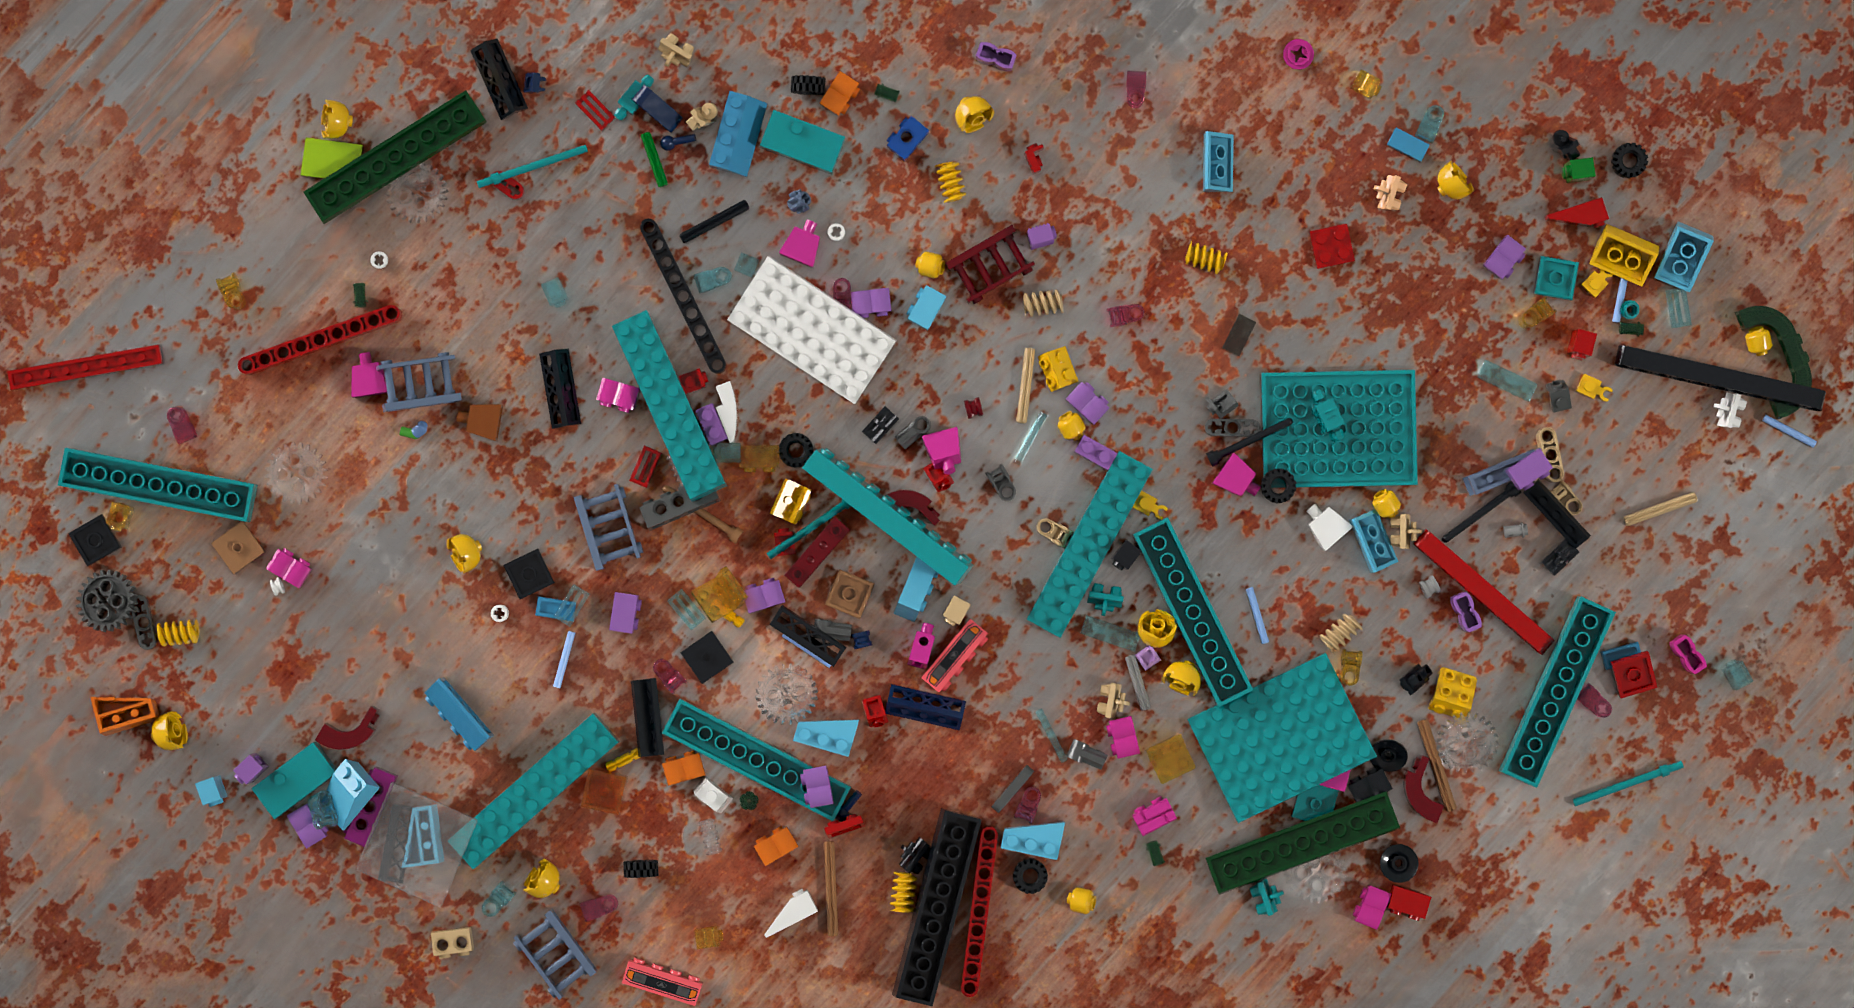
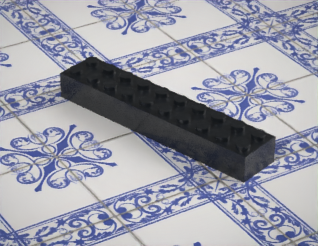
(936, 907)

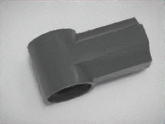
(912, 433)
(835, 630)
(1083, 753)

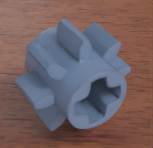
(799, 201)

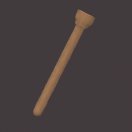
(733, 533)

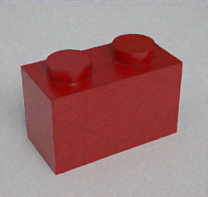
(1581, 344)
(1408, 902)

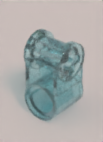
(1428, 126)
(709, 279)
(322, 810)
(498, 898)

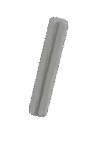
(1137, 682)

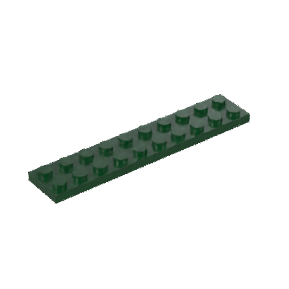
(394, 157)
(1302, 843)

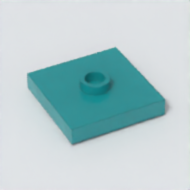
(1556, 278)
(1314, 802)

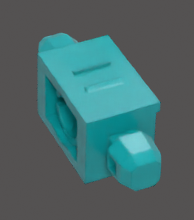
(626, 101)
(1328, 415)

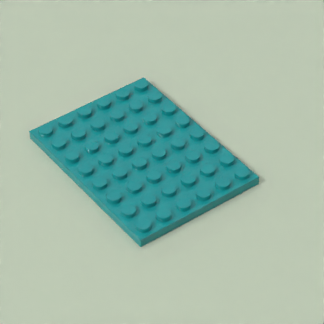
(1377, 430)
(1282, 738)

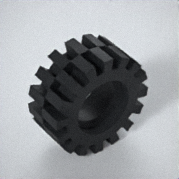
(808, 85)
(1618, 160)
(784, 449)
(1289, 481)
(1030, 864)
(640, 868)

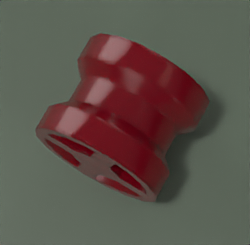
(973, 408)

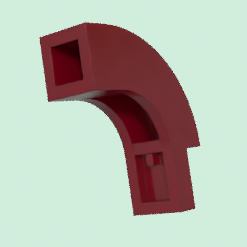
(914, 499)
(340, 740)
(1414, 794)

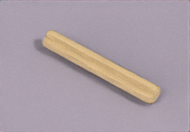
(1025, 385)
(1660, 509)

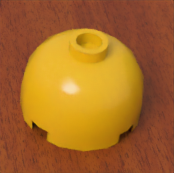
(972, 113)
(335, 119)
(1453, 182)
(465, 552)
(1156, 628)
(1183, 677)
(169, 732)
(542, 881)

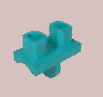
(1104, 601)
(1269, 895)

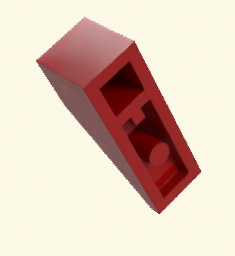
(1584, 214)

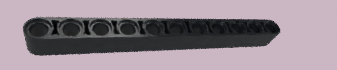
(1720, 378)

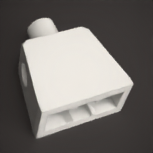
(1327, 526)
(712, 795)

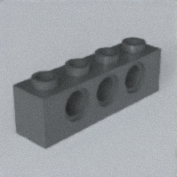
(672, 513)

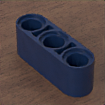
(657, 108)

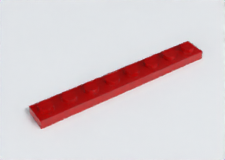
(85, 367)

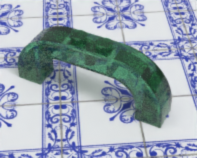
(1790, 345)

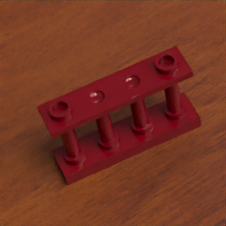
(974, 256)
(817, 552)

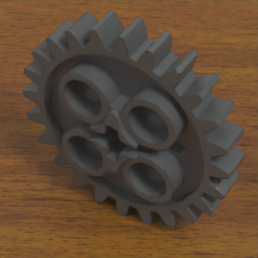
(119, 589)

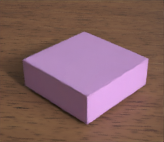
(1147, 657)

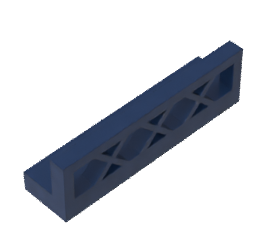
(925, 711)

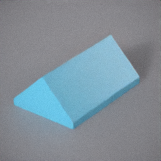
(1218, 162)
(1373, 541)

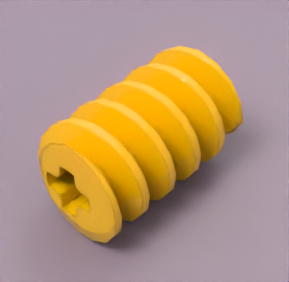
(950, 181)
(1205, 258)
(178, 633)
(903, 892)

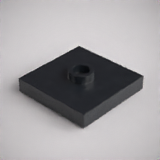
(94, 540)
(529, 574)
(707, 657)

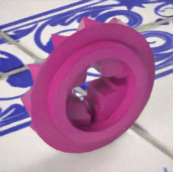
(1294, 46)

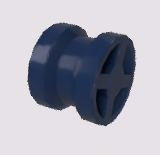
(861, 639)

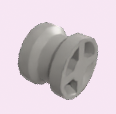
(1429, 587)

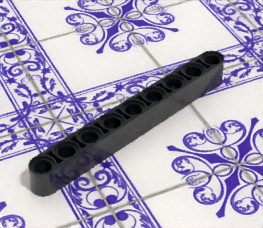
(678, 288)

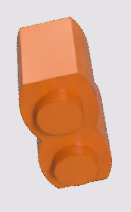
(840, 93)
(683, 768)
(776, 845)

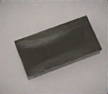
(1239, 335)

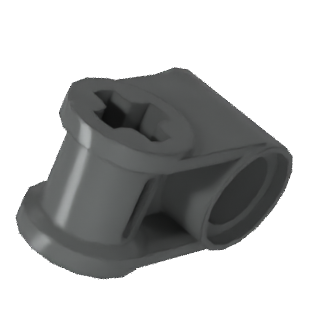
(1001, 482)

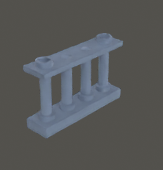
(411, 399)
(1491, 476)
(589, 523)
(574, 952)

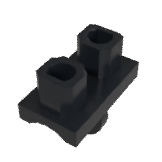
(1565, 145)
(880, 425)
(1559, 557)
(1415, 678)
(913, 854)

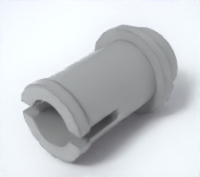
(1515, 530)

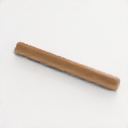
(1437, 765)
(831, 896)

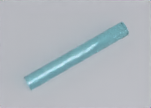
(1029, 439)
(1051, 735)

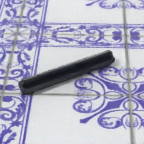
(714, 221)

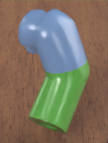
(416, 432)

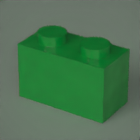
(1578, 170)

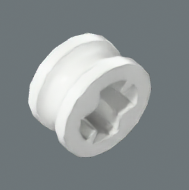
(830, 231)
(373, 259)
(277, 586)
(504, 609)

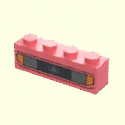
(954, 655)
(662, 982)

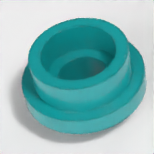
(1634, 312)

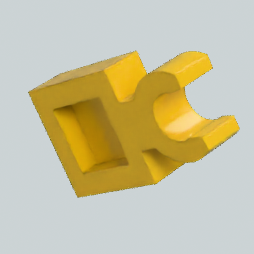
(1596, 282)
(1591, 387)
(1146, 504)

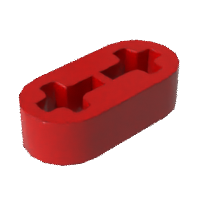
(510, 181)

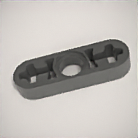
(1218, 431)
(146, 607)
(1012, 789)

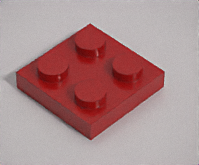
(1331, 246)
(1634, 674)
(838, 828)

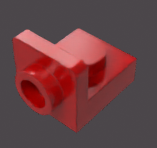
(1034, 161)
(693, 381)
(938, 478)
(782, 535)
(875, 711)

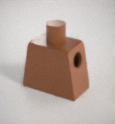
(482, 420)

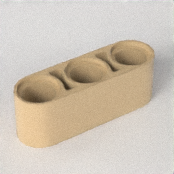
(1552, 445)

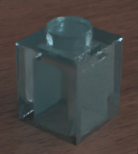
(555, 292)
(727, 452)
(1737, 674)

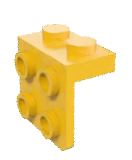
(1453, 693)

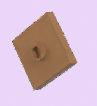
(238, 547)
(849, 594)

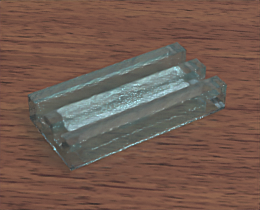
(1671, 309)
(580, 591)
(676, 596)

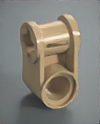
(1566, 497)
(1055, 532)

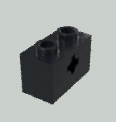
(1125, 555)

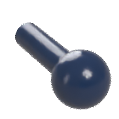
(668, 142)
(844, 810)

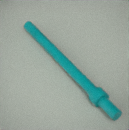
(496, 178)
(809, 528)
(1663, 771)

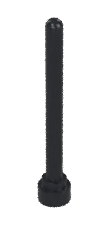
(1216, 456)
(1510, 491)

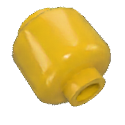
(930, 265)
(1758, 340)
(1071, 426)
(1386, 503)
(1081, 900)

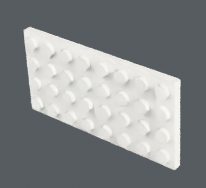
(811, 329)

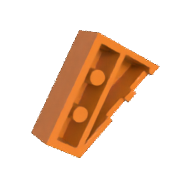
(123, 713)

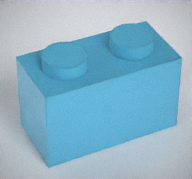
(926, 308)
(211, 791)

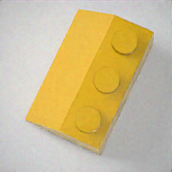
(1624, 255)

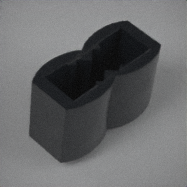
(1369, 785)

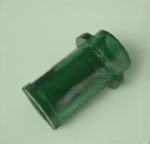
(886, 92)
(359, 295)
(1631, 328)
(1155, 853)

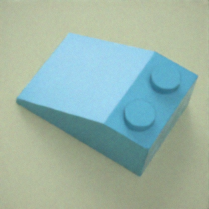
(1684, 256)
(350, 791)

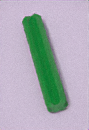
(654, 159)

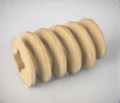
(1043, 303)
(1340, 632)

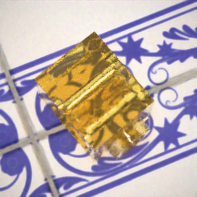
(1366, 84)
(127, 512)
(708, 937)

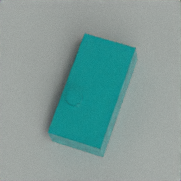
(802, 142)
(294, 780)

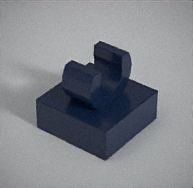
(532, 83)

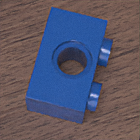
(905, 149)

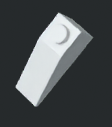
(796, 909)

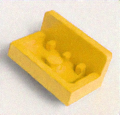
(1057, 369)
(791, 501)

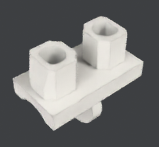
(1728, 408)

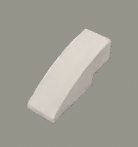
(728, 411)

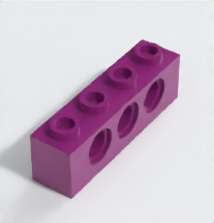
(359, 835)

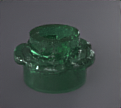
(754, 800)

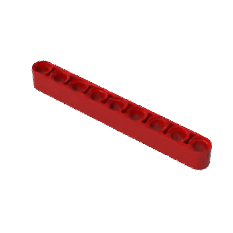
(310, 340)
(1484, 592)
(979, 920)

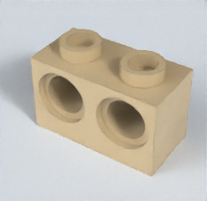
(956, 611)
(451, 937)

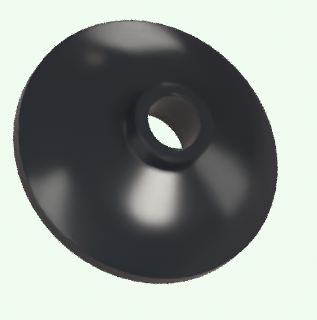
(1389, 761)
(1408, 867)

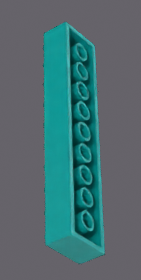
(669, 406)
(157, 485)
(888, 516)
(1089, 544)
(1192, 612)
(1557, 691)
(747, 755)
(538, 787)

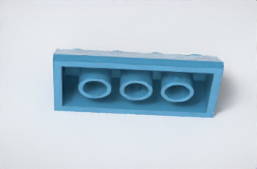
(738, 134)
(458, 713)

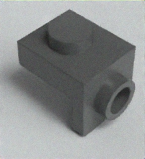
(1559, 395)
(1222, 404)

